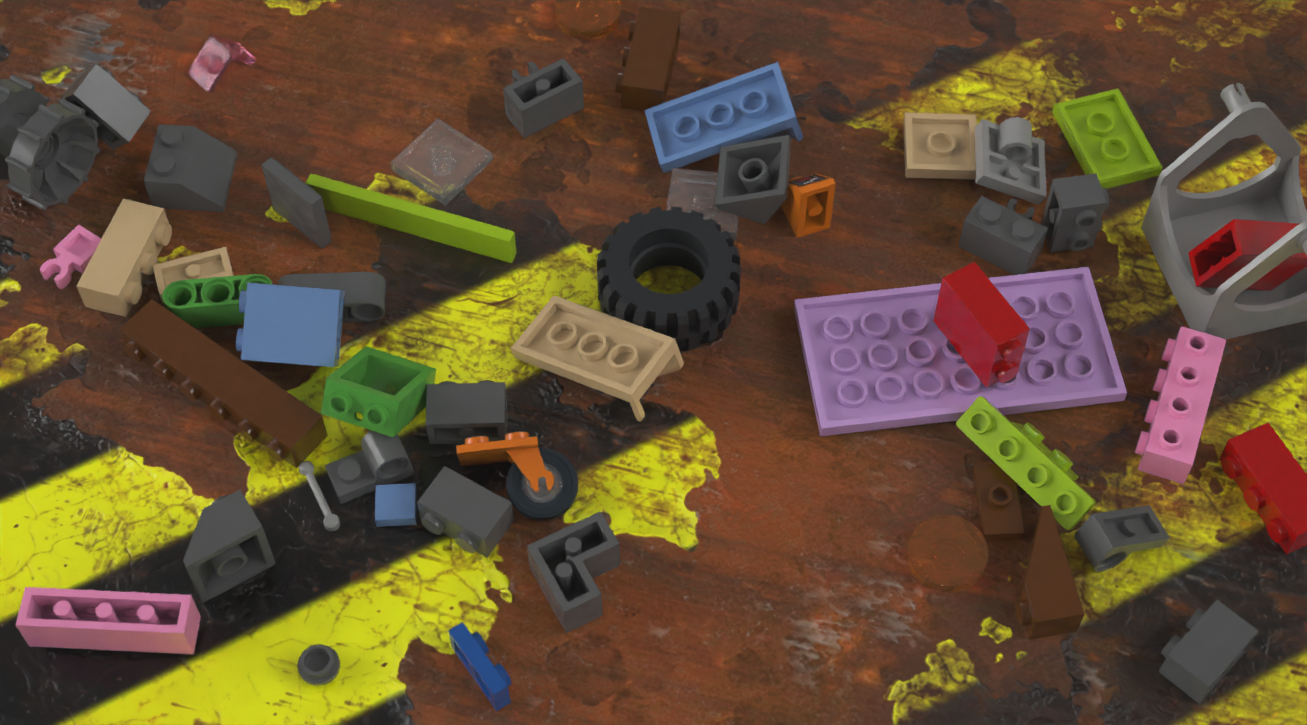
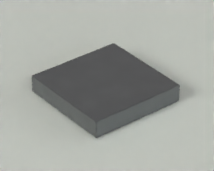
(297, 202)

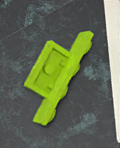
(1027, 461)

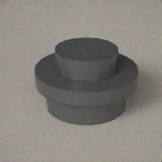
(318, 665)

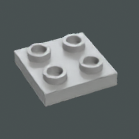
(1011, 159)

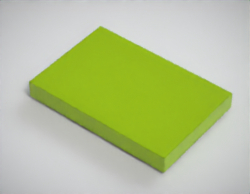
(1107, 138)

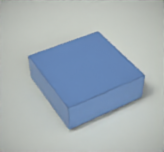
(396, 505)

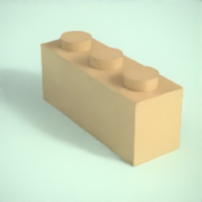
(124, 258)

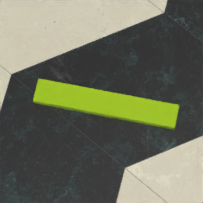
(415, 218)

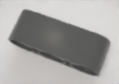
(363, 292)

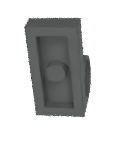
(379, 463)
(1115, 534)

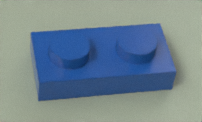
(472, 652)

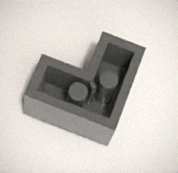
(569, 562)

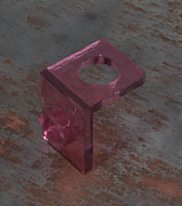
(214, 60)

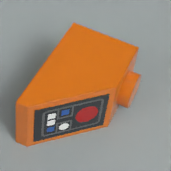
(809, 204)

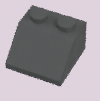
(189, 170)
(226, 547)

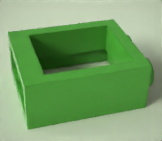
(381, 388)

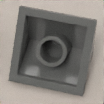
(754, 178)

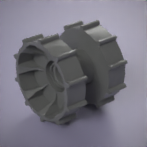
(43, 146)

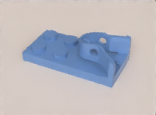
(723, 115)

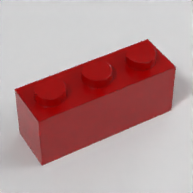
(1270, 483)

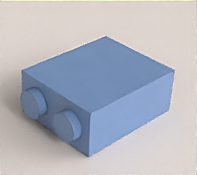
(291, 324)

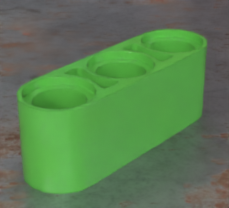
(204, 298)

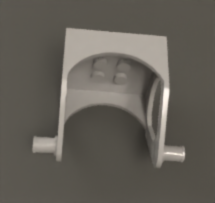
(1183, 220)

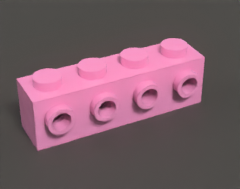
(1181, 404)
(108, 620)

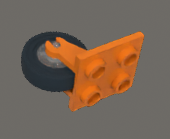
(539, 481)

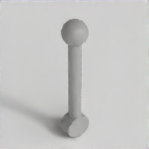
(330, 521)

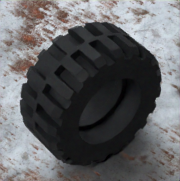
(673, 240)

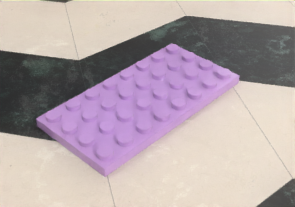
(887, 365)

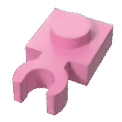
(72, 254)

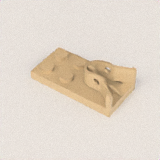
(598, 350)

